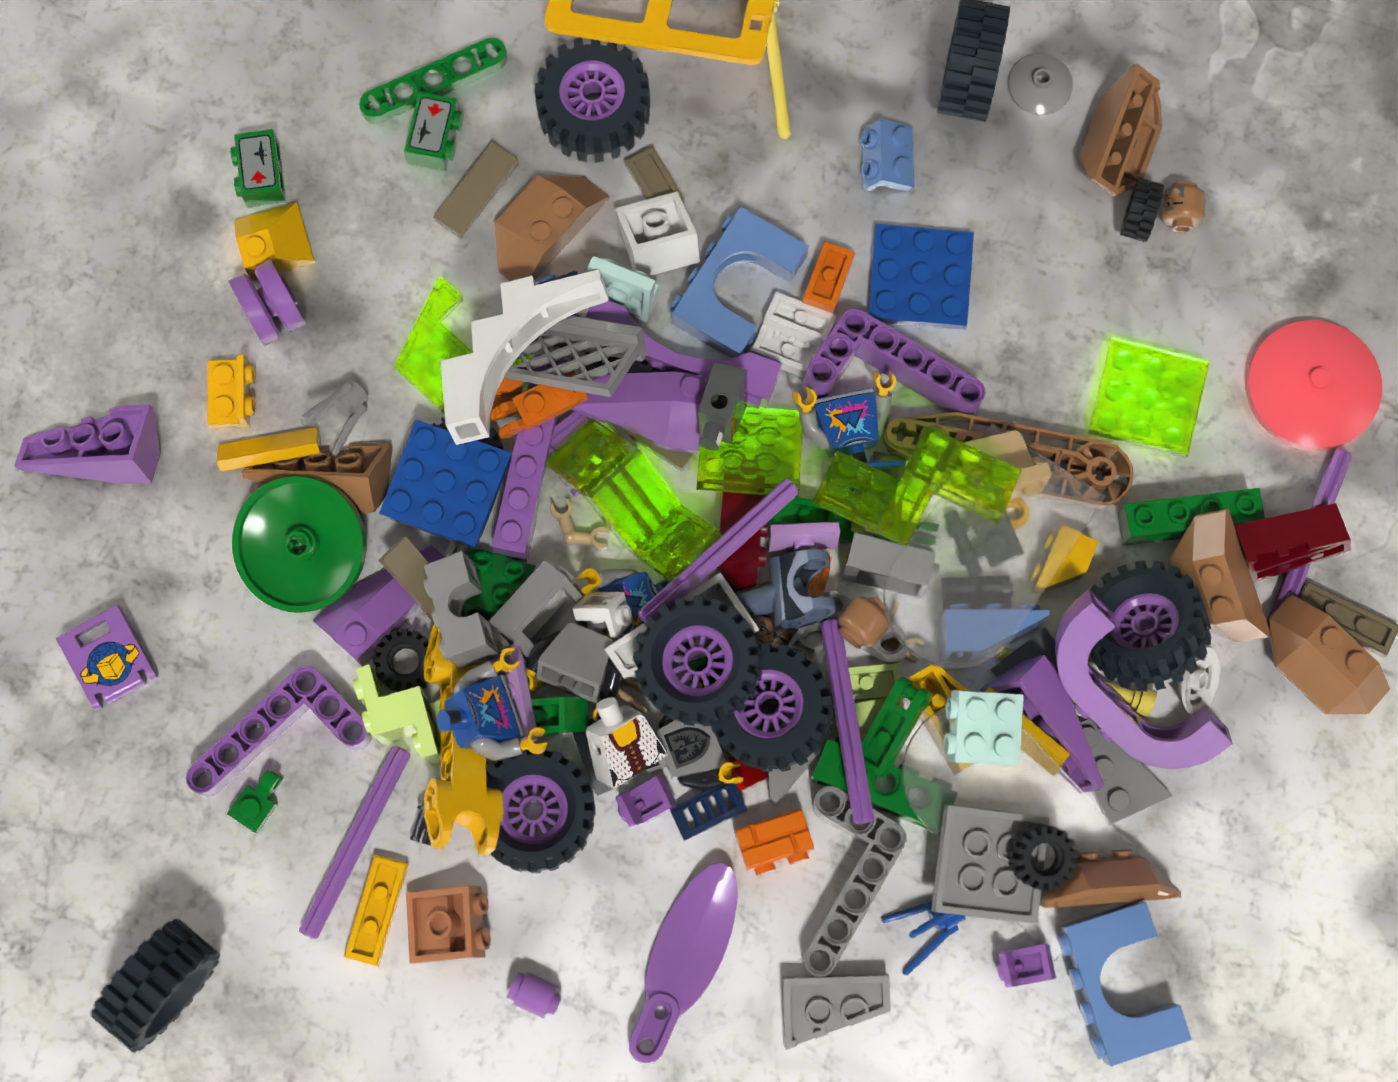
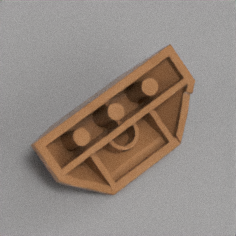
(1123, 132)
(544, 223)
(1220, 571)
(1324, 660)
(1110, 880)

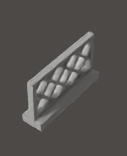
(580, 334)

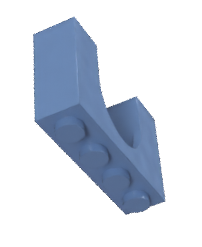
(744, 240)
(1088, 946)

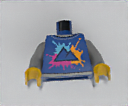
(847, 420)
(635, 585)
(485, 715)

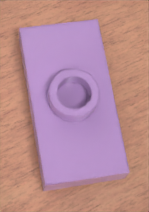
(803, 536)

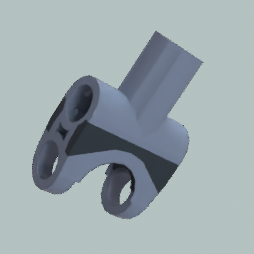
(788, 591)

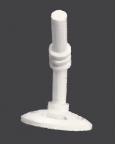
(1203, 683)

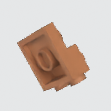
(447, 924)

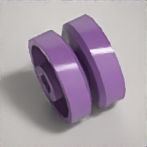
(267, 302)

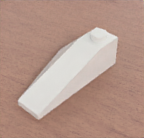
(622, 650)

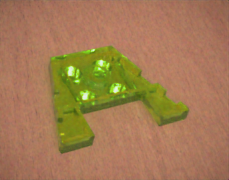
(432, 343)

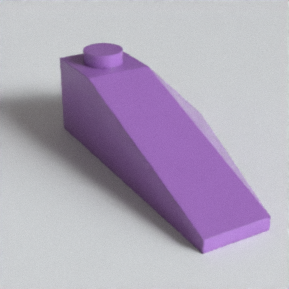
(653, 406)
(105, 449)
(370, 612)
(1055, 713)

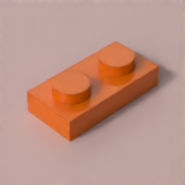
(828, 277)

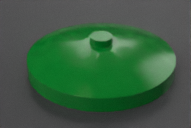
(299, 544)

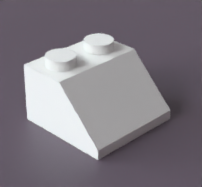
(658, 234)

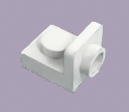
(603, 607)

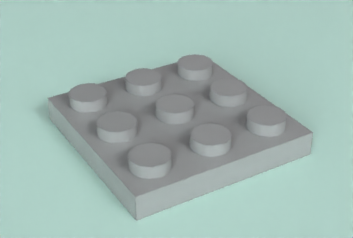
(975, 868)

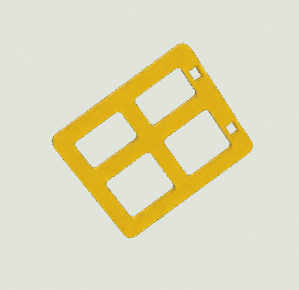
(656, 35)

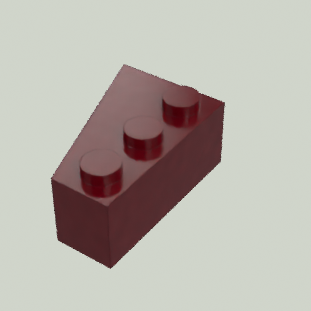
(1292, 540)
(742, 566)

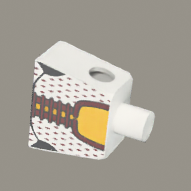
(621, 743)

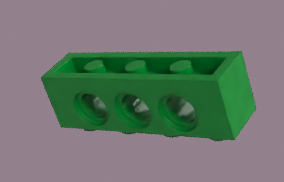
(1171, 517)
(830, 773)

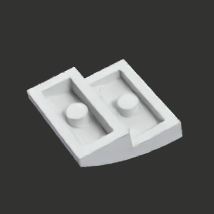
(793, 333)

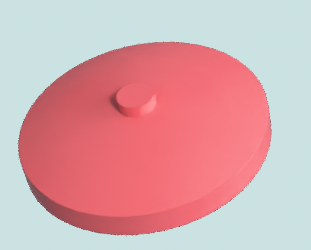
(1314, 385)

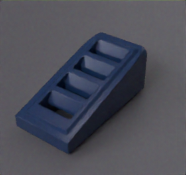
(735, 797)

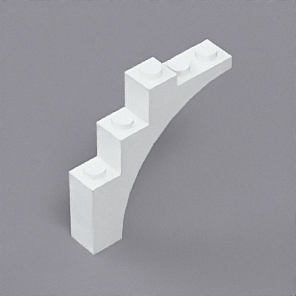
(498, 340)

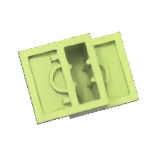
(397, 714)

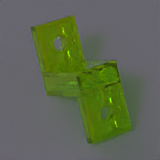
(936, 467)
(632, 499)

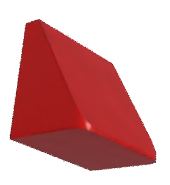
(750, 776)

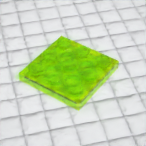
(1149, 397)
(760, 456)

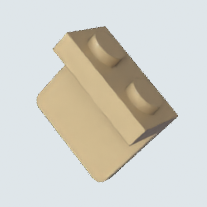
(1012, 449)

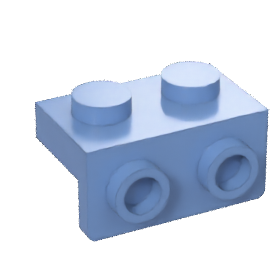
(887, 155)

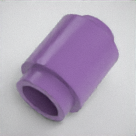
(534, 994)

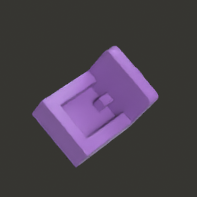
(645, 802)
(1026, 965)

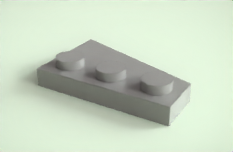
(828, 1003)

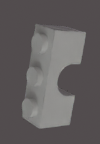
(450, 585)

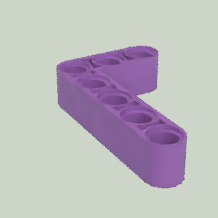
(899, 349)
(275, 726)

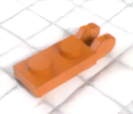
(537, 407)

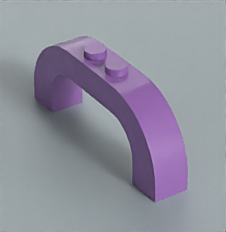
(1166, 747)

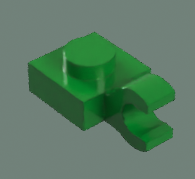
(254, 806)

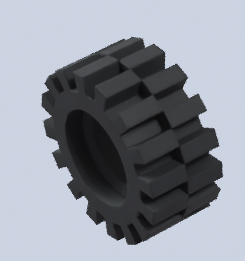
(1142, 209)
(386, 653)
(1063, 857)

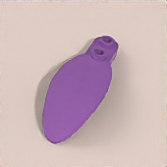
(686, 955)

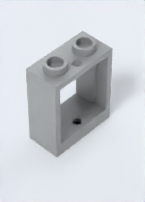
(870, 560)
(530, 600)

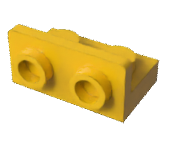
(229, 392)

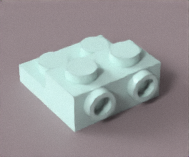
(627, 287)
(984, 727)

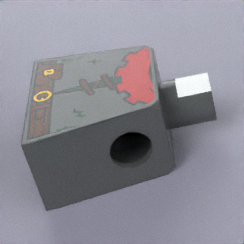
(720, 414)

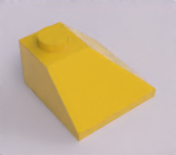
(273, 236)

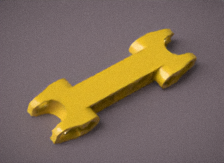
(462, 791)

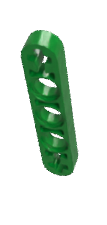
(442, 67)

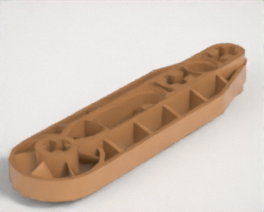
(1082, 463)

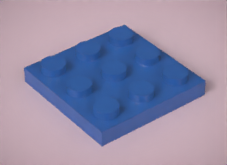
(921, 276)
(445, 485)

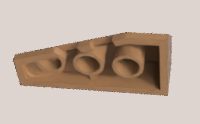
(357, 472)

